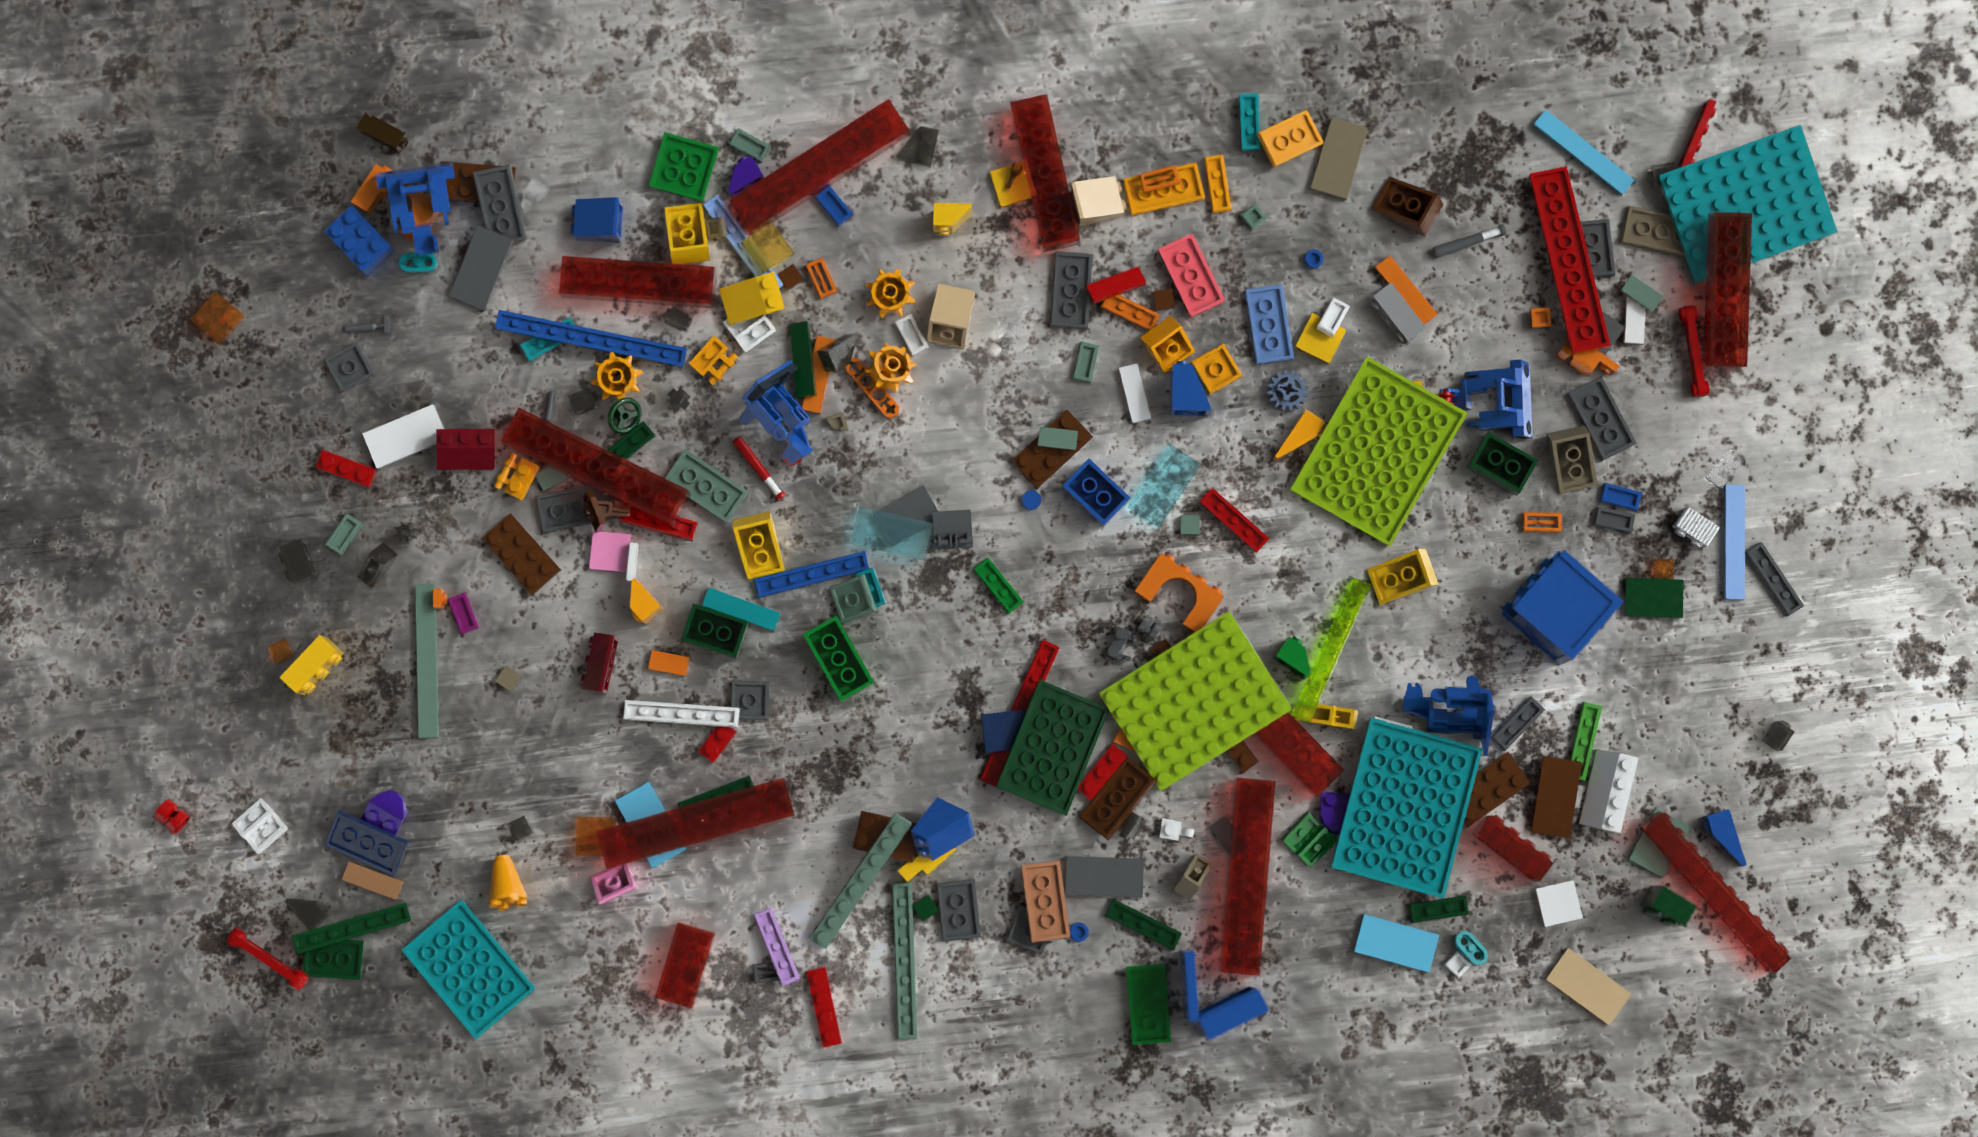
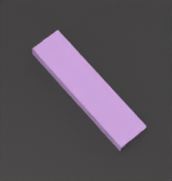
(776, 947)

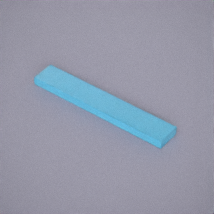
(1583, 152)

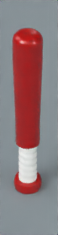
(757, 466)

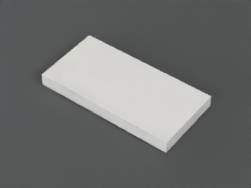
(403, 436)

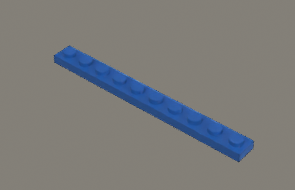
(590, 338)

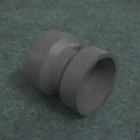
(1149, 627)

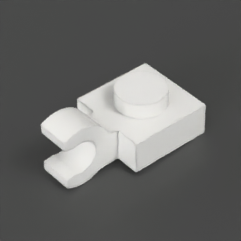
(1172, 829)

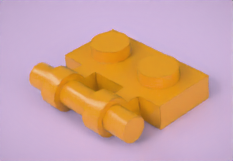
(709, 356)
(521, 478)

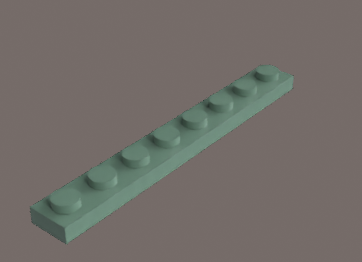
(860, 880)

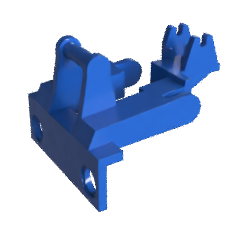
(436, 175)
(1476, 703)

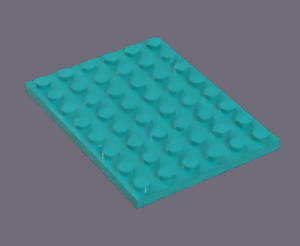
(1765, 178)
(1406, 808)

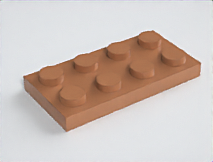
(1045, 901)

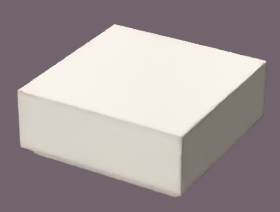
(1457, 964)

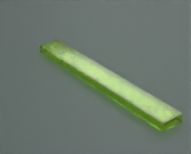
(1331, 650)

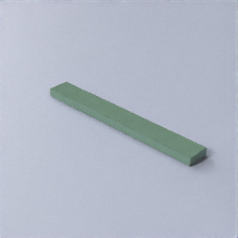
(426, 662)
(904, 960)

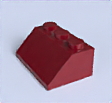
(465, 449)
(599, 663)

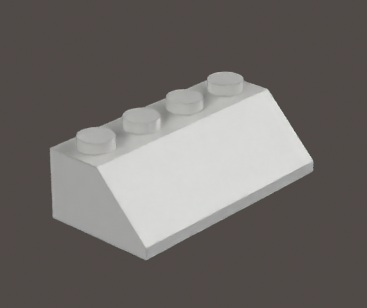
(1608, 791)

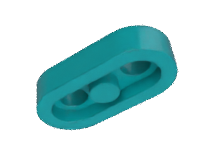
(418, 263)
(1471, 946)

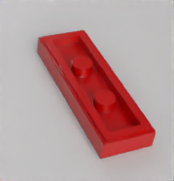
(1116, 285)

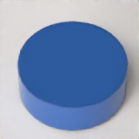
(1313, 259)
(1031, 500)
(1079, 932)

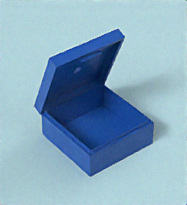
(1222, 1015)

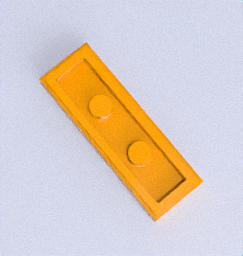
(1217, 184)

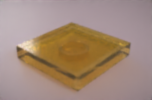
(767, 248)

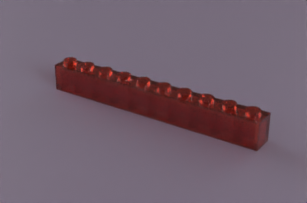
(1715, 892)

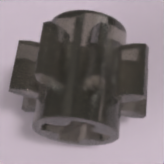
(678, 399)
(407, 528)

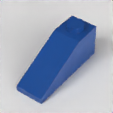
(1723, 832)

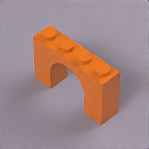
(369, 196)
(1166, 569)

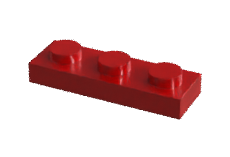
(346, 468)
(1102, 772)

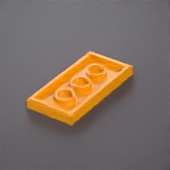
(1187, 192)

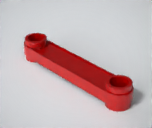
(1699, 386)
(296, 977)

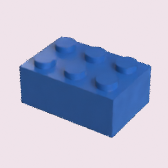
(359, 240)
(1096, 492)

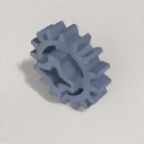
(1296, 392)

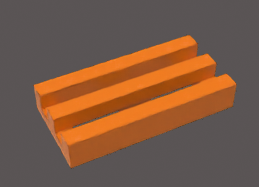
(1160, 186)
(827, 293)
(1525, 522)

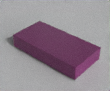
(463, 613)

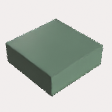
(1253, 217)
(1190, 525)

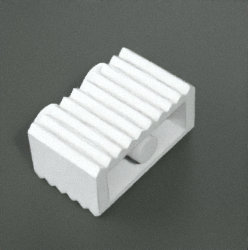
(1695, 527)

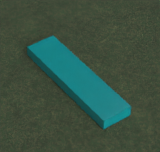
(741, 609)

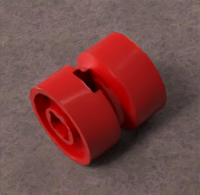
(164, 815)

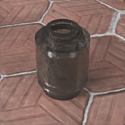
(677, 319)
(1131, 826)

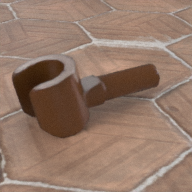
(1014, 173)

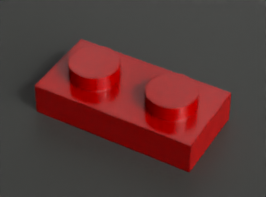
(717, 742)

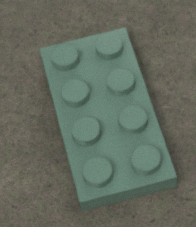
(707, 486)

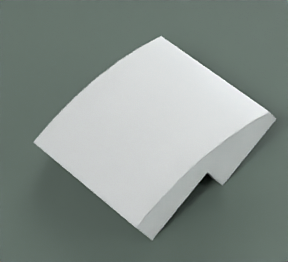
(751, 332)
(260, 826)

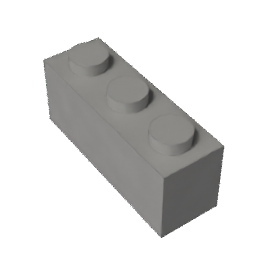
(1397, 313)

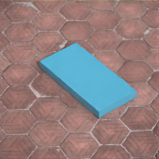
(641, 804)
(1396, 943)

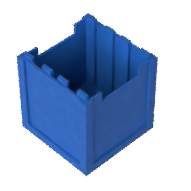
(1561, 607)

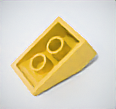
(687, 234)
(752, 298)
(758, 545)
(1402, 576)

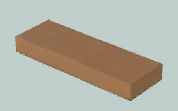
(372, 880)

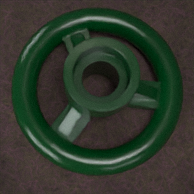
(622, 414)

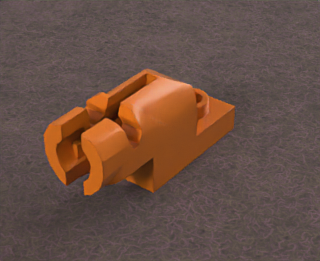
(1587, 361)

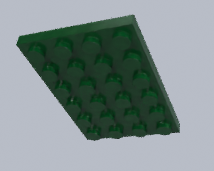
(1052, 747)

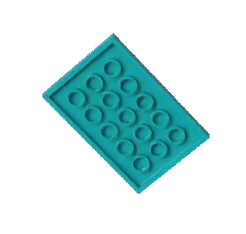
(469, 969)

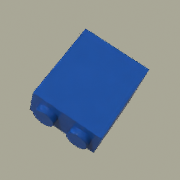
(597, 219)
(1186, 392)
(941, 829)

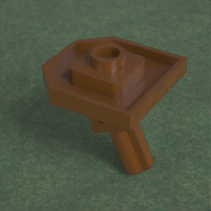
(599, 511)

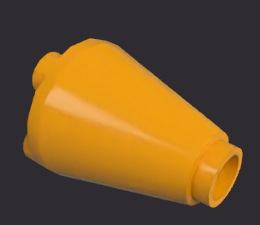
(505, 885)

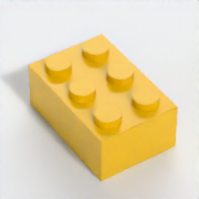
(312, 665)

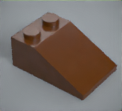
(1408, 205)
(869, 829)

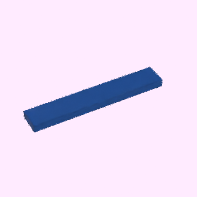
(811, 574)

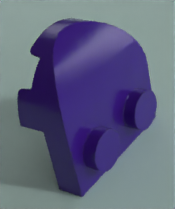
(1332, 810)
(386, 811)

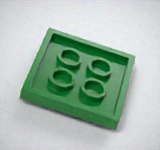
(684, 167)

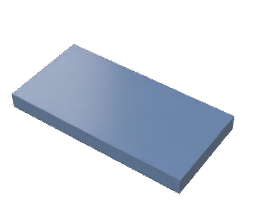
(1269, 324)

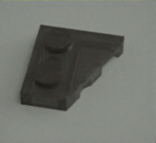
(920, 147)

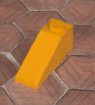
(1304, 432)

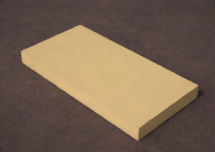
(1588, 986)

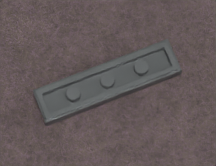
(1774, 579)

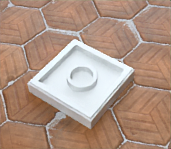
(1558, 903)

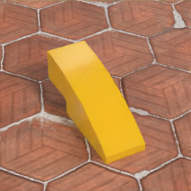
(1335, 717)
(911, 869)

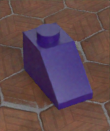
(744, 175)

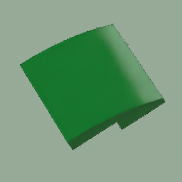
(1309, 839)

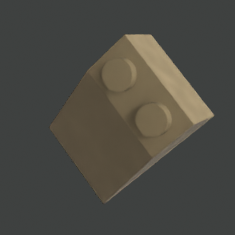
(1572, 459)

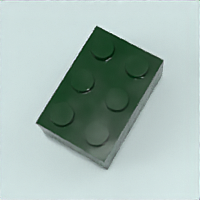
(1502, 463)
(715, 631)
(1668, 906)

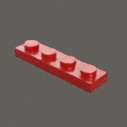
(1700, 128)
(1234, 520)
(684, 528)
(824, 1007)

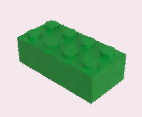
(839, 659)

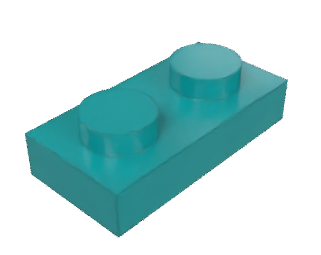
(874, 586)

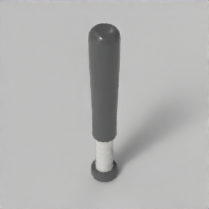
(1453, 246)

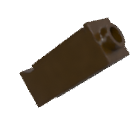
(383, 132)

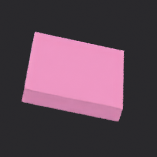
(609, 551)

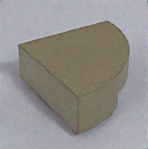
(837, 422)

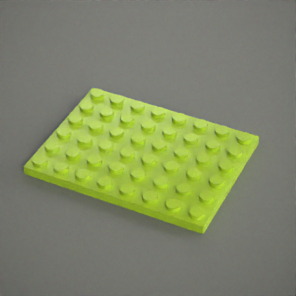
(1378, 451)
(1195, 701)

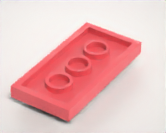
(1191, 275)

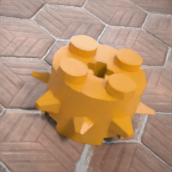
(892, 282)
(613, 367)
(887, 377)

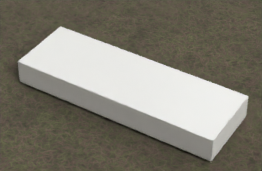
(1634, 322)
(1134, 393)

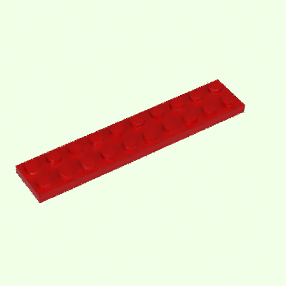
(1569, 260)

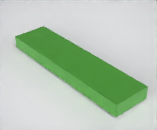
(1585, 736)

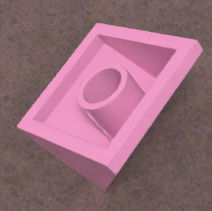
(613, 883)

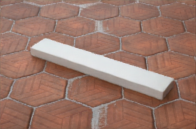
(681, 713)

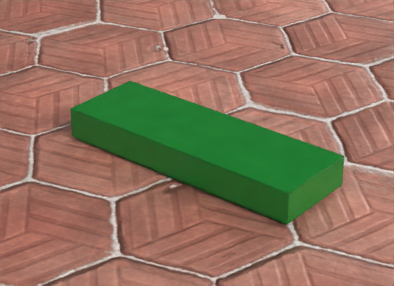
(998, 585)

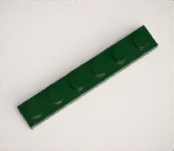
(350, 928)

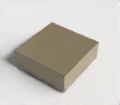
(715, 227)
(508, 678)

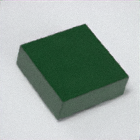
(925, 908)

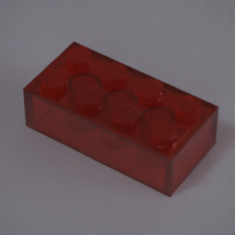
(1512, 848)
(685, 965)

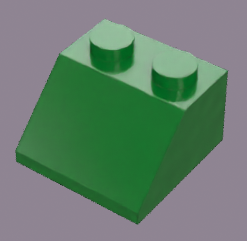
(1294, 657)

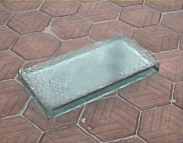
(1164, 485)
(891, 533)

